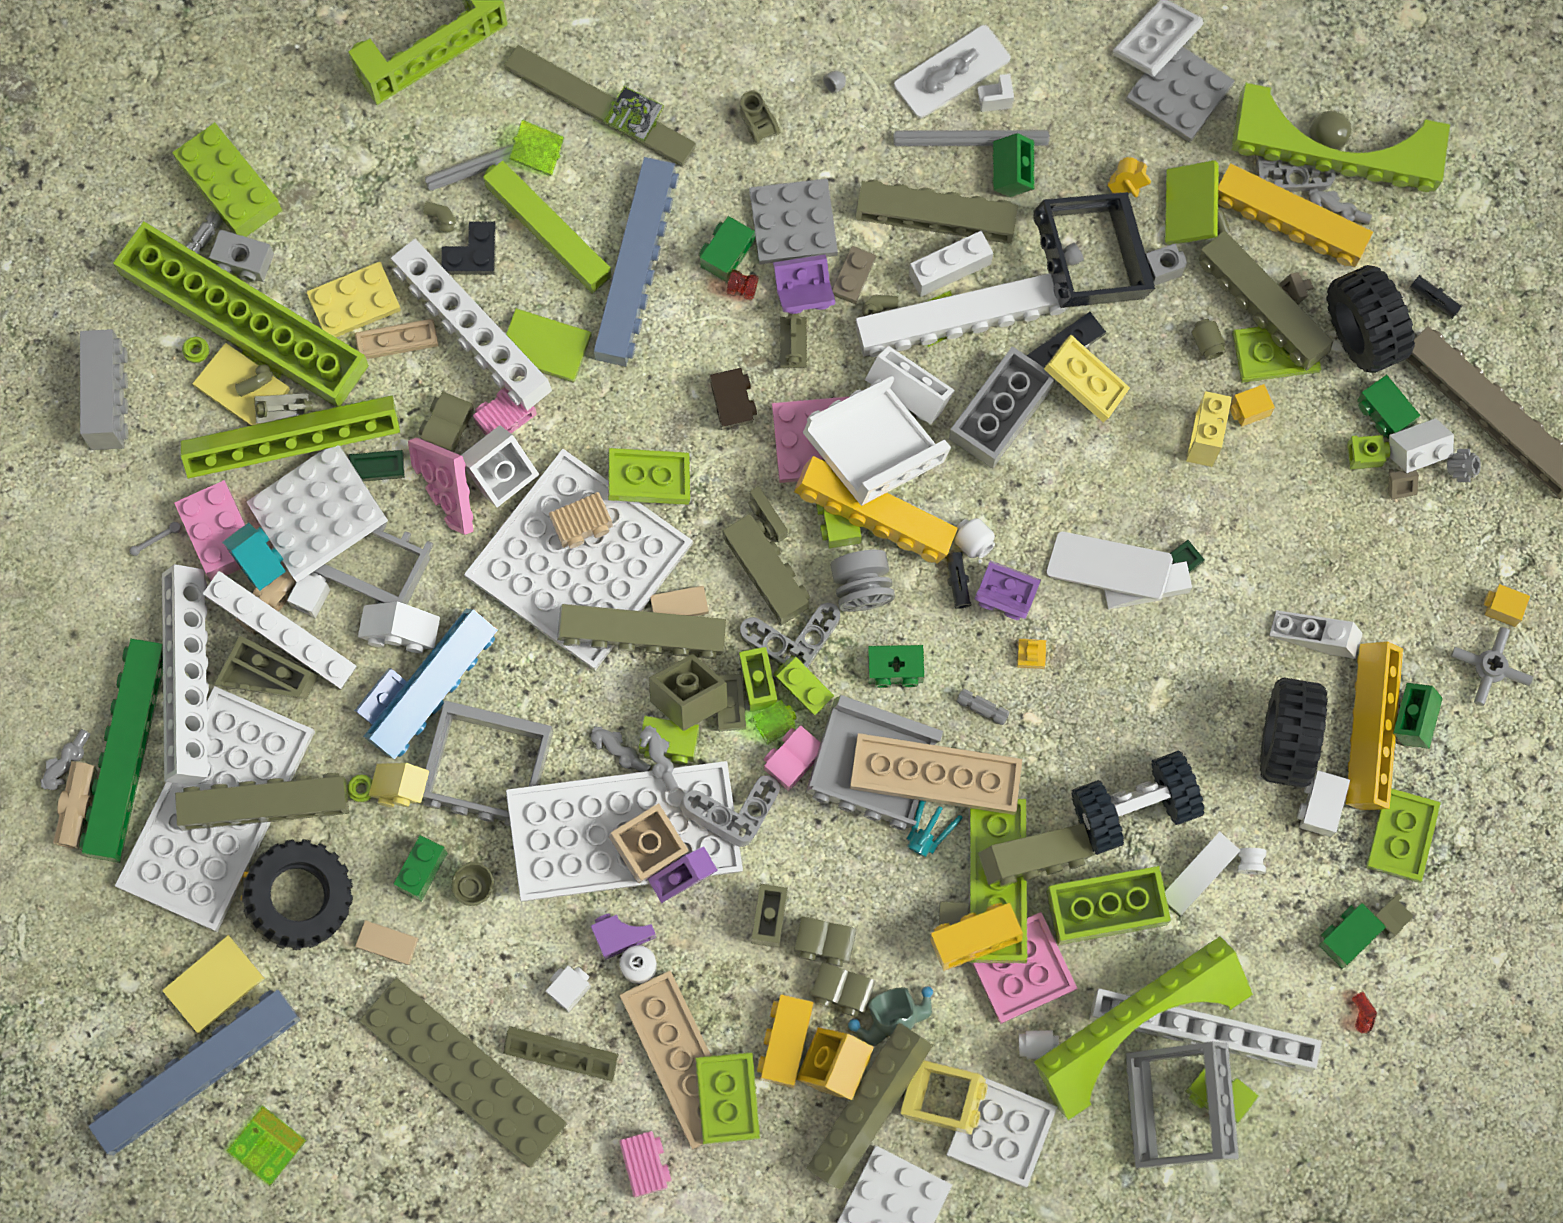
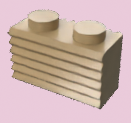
(581, 520)

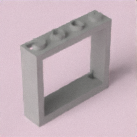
(488, 719)
(1219, 1103)

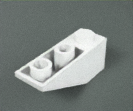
(1317, 633)

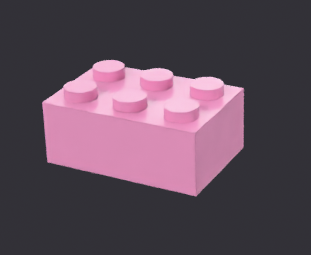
(209, 520)

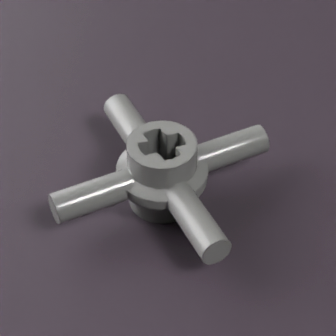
(1482, 667)

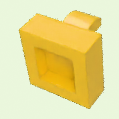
(1031, 653)

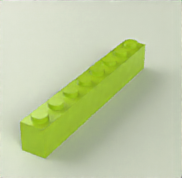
(289, 436)

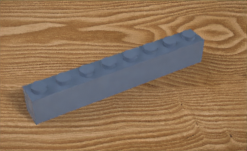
(635, 262)
(194, 1072)

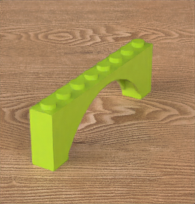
(1267, 133)
(1075, 1064)

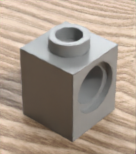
(1169, 253)

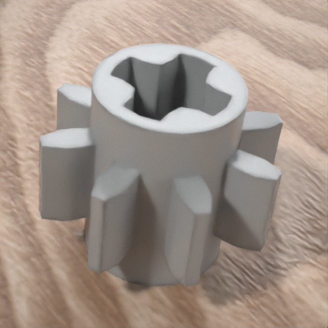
(1463, 465)

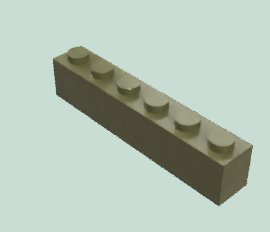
(936, 211)
(1265, 301)
(641, 630)
(262, 802)
(869, 1107)

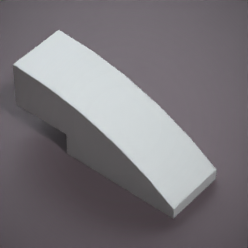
(1177, 584)
(1200, 873)

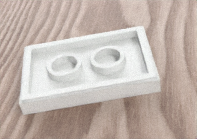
(1158, 37)

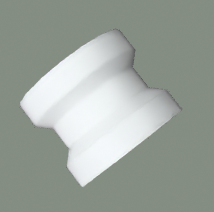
(1252, 861)

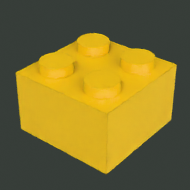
(835, 1063)

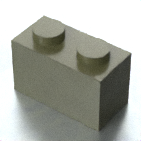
(769, 915)

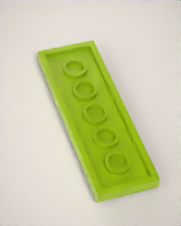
(989, 829)

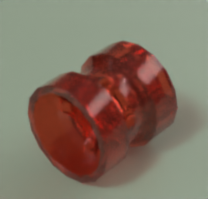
(742, 285)

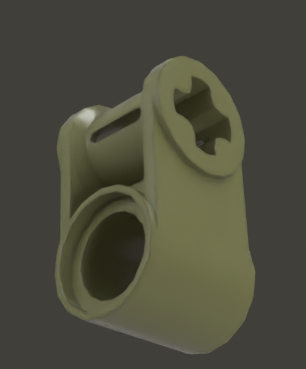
(759, 121)

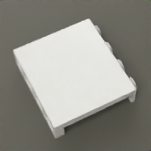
(873, 441)

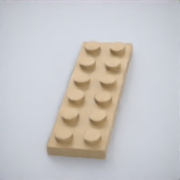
(936, 774)
(671, 1045)

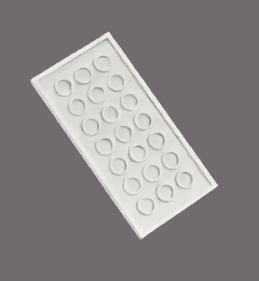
(566, 827)
(203, 868)

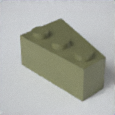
(264, 671)

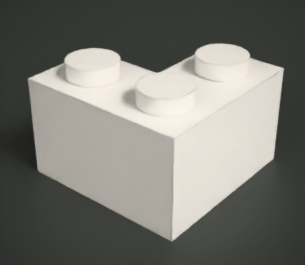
(398, 625)

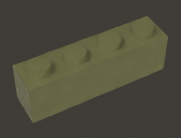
(765, 568)
(1036, 854)

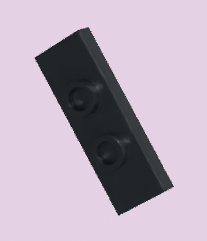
(1084, 330)

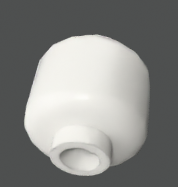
(974, 538)
(644, 972)

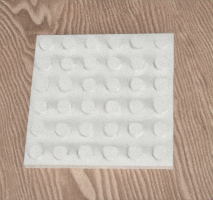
(536, 575)

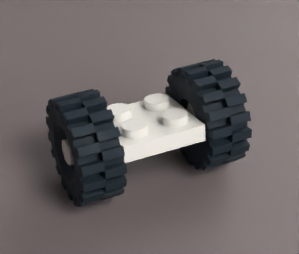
(1173, 786)

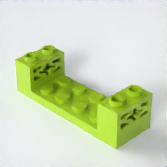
(427, 54)

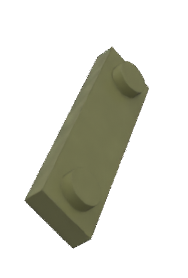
(560, 1053)

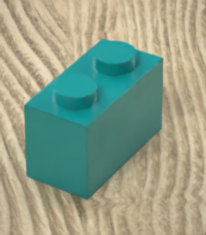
(254, 556)

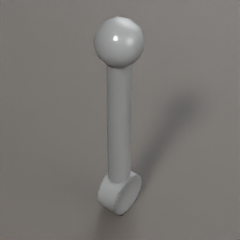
(173, 528)

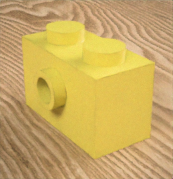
(398, 784)

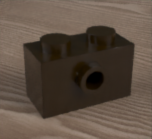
(732, 398)

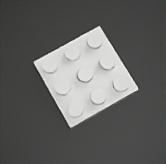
(1007, 1134)
(895, 1192)

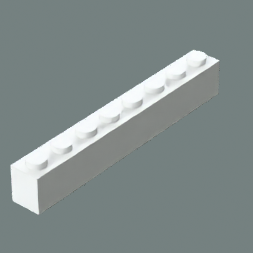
(957, 315)

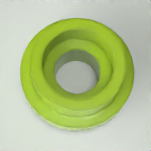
(192, 343)
(354, 783)

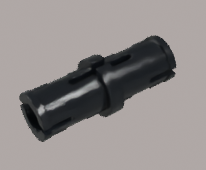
(1436, 296)
(962, 597)

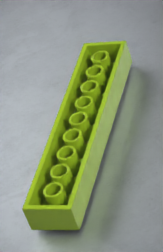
(241, 314)

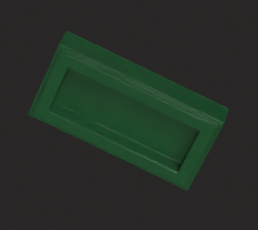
(379, 465)

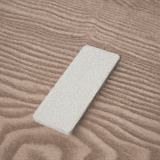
(990, 59)
(1109, 565)

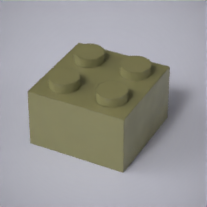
(688, 692)

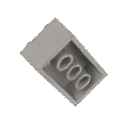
(103, 390)
(1002, 407)

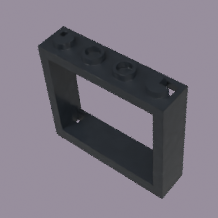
(1128, 239)

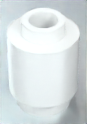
(1037, 1043)

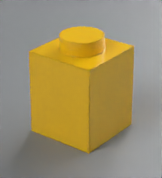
(1251, 405)
(1506, 605)

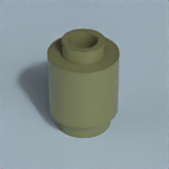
(1208, 339)

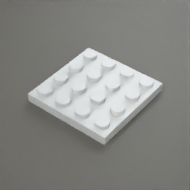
(316, 511)

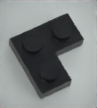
(477, 257)

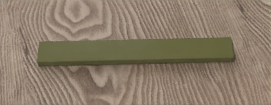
(592, 101)

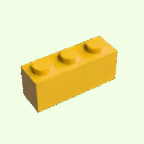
(976, 936)
(785, 1040)

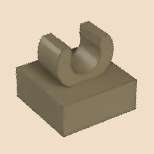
(1296, 287)
(1402, 484)

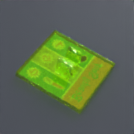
(266, 1145)

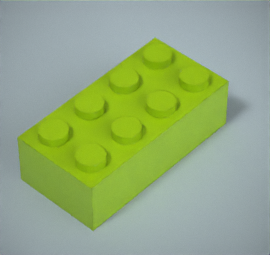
(227, 181)
(1108, 905)

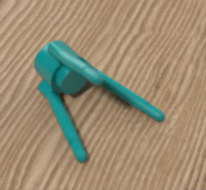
(922, 841)

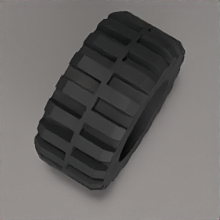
(1370, 319)
(1293, 732)
(316, 861)

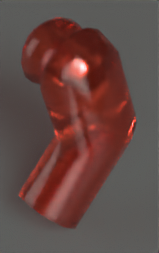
(1367, 1013)

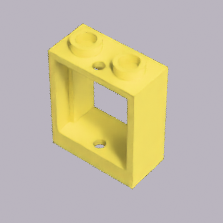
(1208, 429)
(916, 1092)

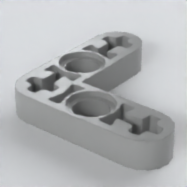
(1276, 170)
(798, 647)
(741, 819)

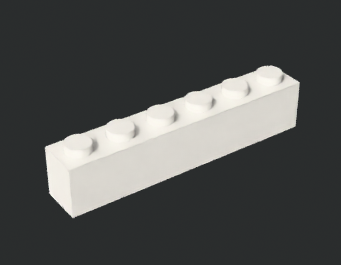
(279, 630)

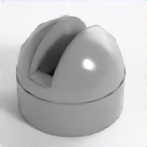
(834, 81)
(1073, 254)

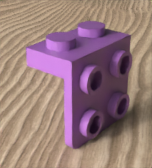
(803, 284)
(1007, 590)

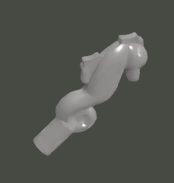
(941, 75)
(1331, 202)
(613, 742)
(657, 749)
(56, 768)

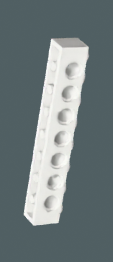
(415, 259)
(178, 765)
(1242, 1038)

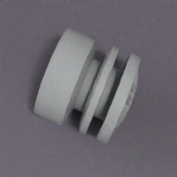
(862, 580)

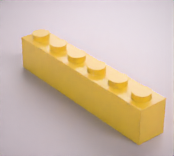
(1293, 216)
(884, 515)
(1374, 725)

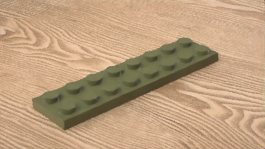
(463, 1072)

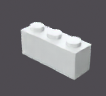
(950, 263)
(912, 385)

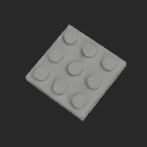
(1181, 93)
(793, 221)

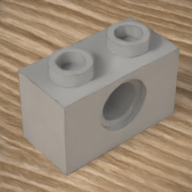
(230, 246)

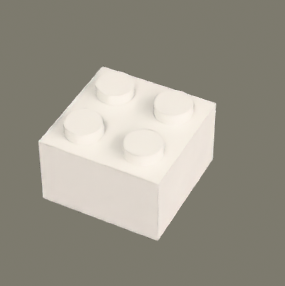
(499, 466)

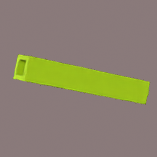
(547, 226)

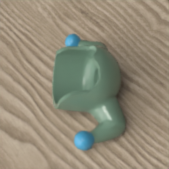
(891, 1008)

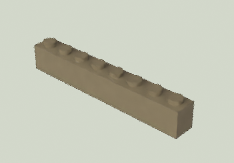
(1489, 408)

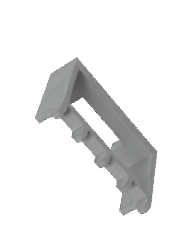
(376, 593)

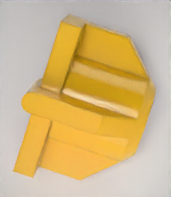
(1129, 177)

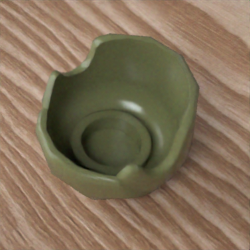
(1331, 129)
(472, 884)

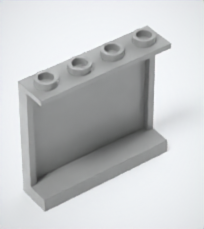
(835, 758)

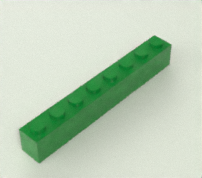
(124, 751)

